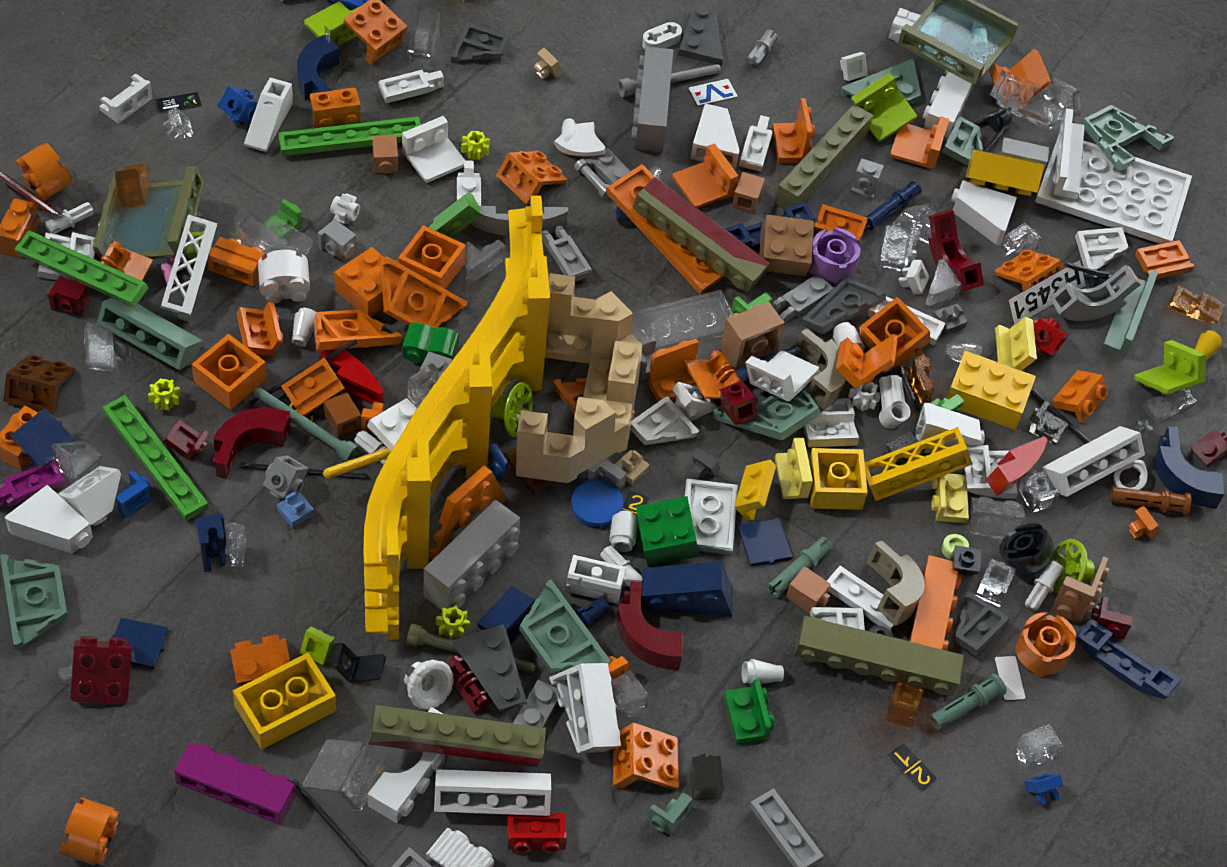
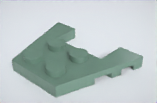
(1115, 128)
(777, 416)

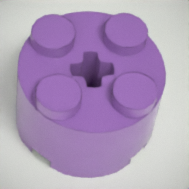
(834, 255)

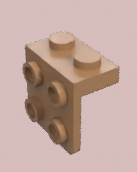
(1077, 598)

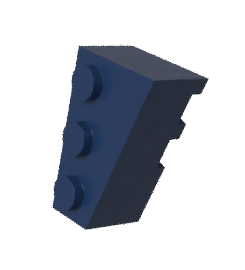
(688, 588)

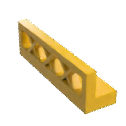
(918, 468)

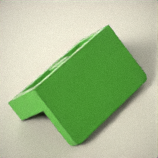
(457, 216)

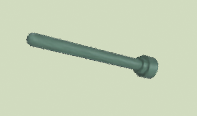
(345, 450)

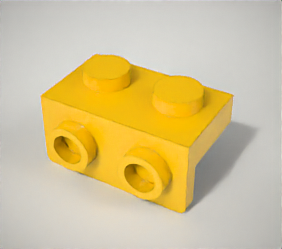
(754, 488)

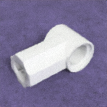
(892, 400)

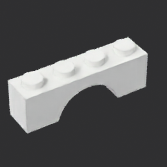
(395, 792)

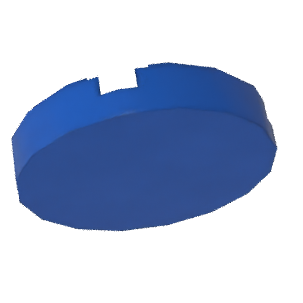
(596, 503)

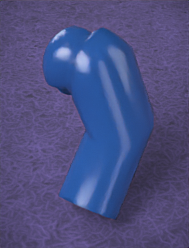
(499, 462)

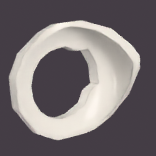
(1140, 466)

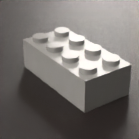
(652, 99)
(471, 557)

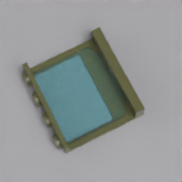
(959, 37)
(155, 227)

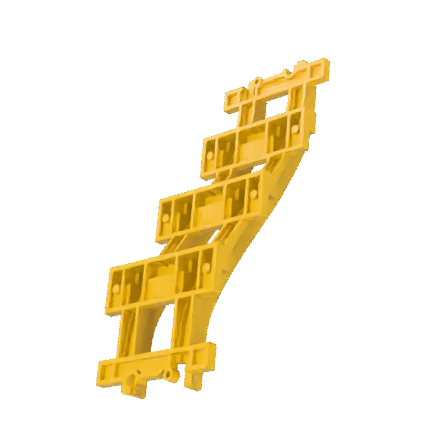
(455, 420)

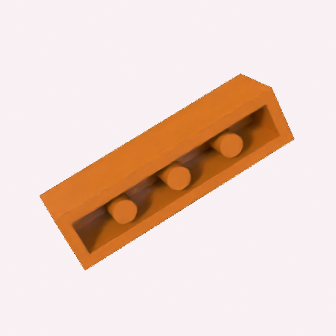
(932, 612)

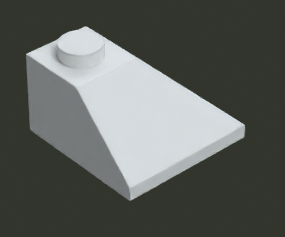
(93, 494)

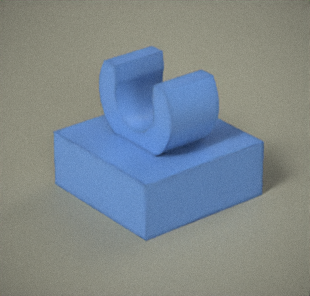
(295, 509)

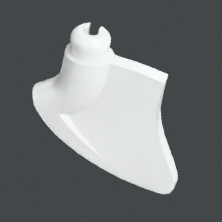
(579, 139)

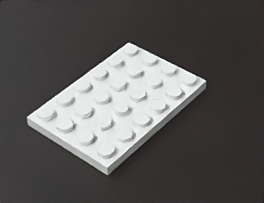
(1139, 199)

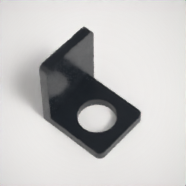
(359, 667)

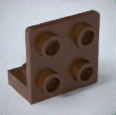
(36, 383)

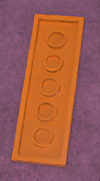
(695, 271)

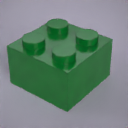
(667, 531)

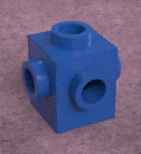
(238, 104)

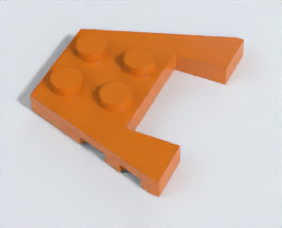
(463, 503)

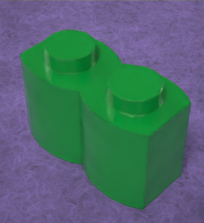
(424, 339)

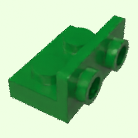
(749, 713)

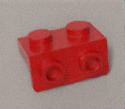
(536, 832)

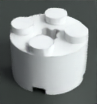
(284, 276)

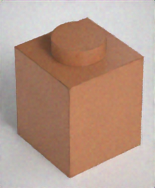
(385, 154)
(748, 193)
(808, 590)

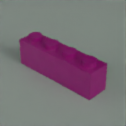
(235, 782)

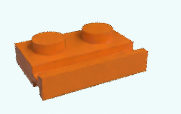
(1166, 259)
(313, 387)

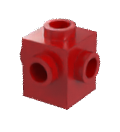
(1055, 335)

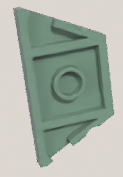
(905, 78)
(33, 598)
(558, 633)

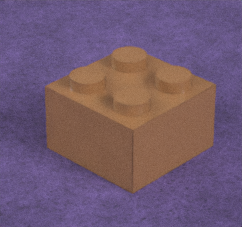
(787, 244)
(752, 334)

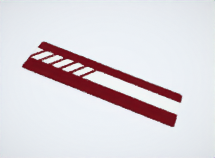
(28, 194)

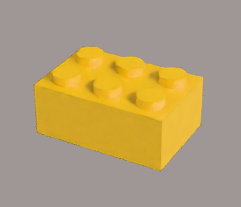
(1004, 172)
(991, 389)
(284, 701)

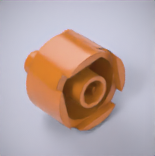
(44, 171)
(1045, 644)
(89, 831)

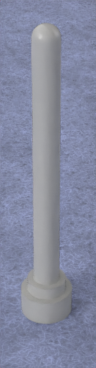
(627, 87)

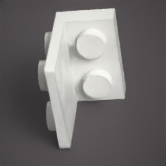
(431, 150)
(782, 375)

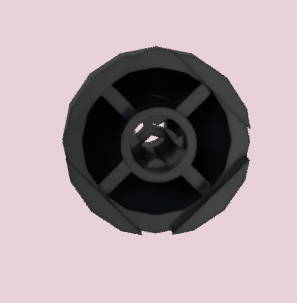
(1028, 549)

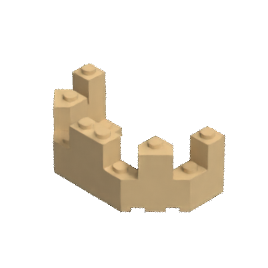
(592, 334)

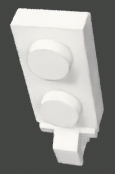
(410, 85)
(756, 145)
(469, 182)

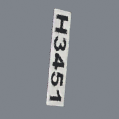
(1038, 296)

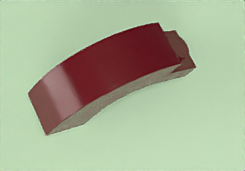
(946, 245)
(246, 428)
(644, 641)

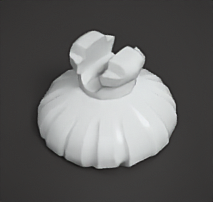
(429, 684)

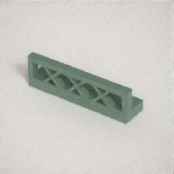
(1128, 318)

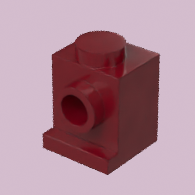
(69, 296)

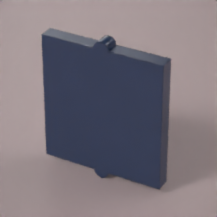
(39, 435)
(764, 542)
(146, 641)

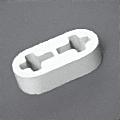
(662, 36)

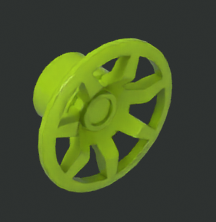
(510, 406)
(1075, 565)

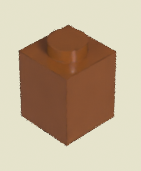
(342, 415)

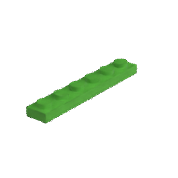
(342, 136)
(81, 268)
(155, 458)

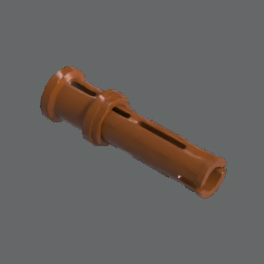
(1163, 501)

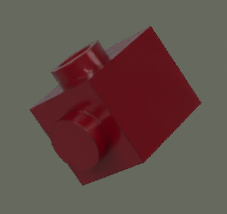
(738, 402)

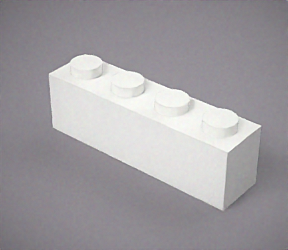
(947, 101)
(1095, 460)
(492, 792)

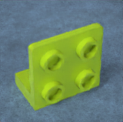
(331, 23)
(886, 105)
(1181, 369)

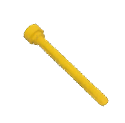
(356, 463)

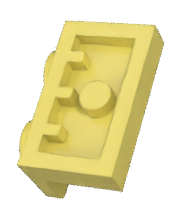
(1016, 345)
(794, 471)
(950, 498)

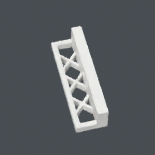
(1068, 157)
(197, 272)

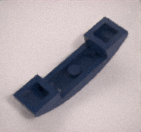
(751, 235)
(1124, 664)

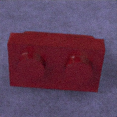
(101, 670)

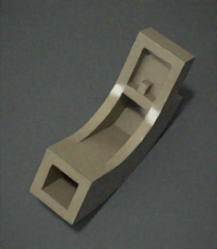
(828, 384)
(903, 577)

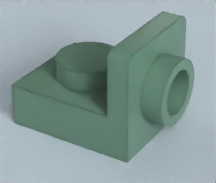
(670, 819)

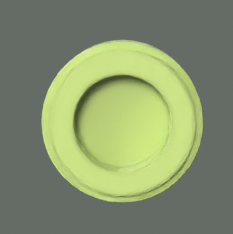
(950, 542)

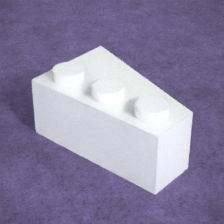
(590, 706)

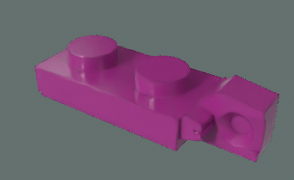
(27, 483)

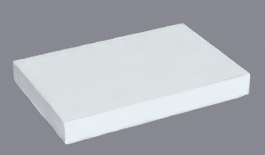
(712, 514)

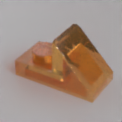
(133, 185)
(904, 705)

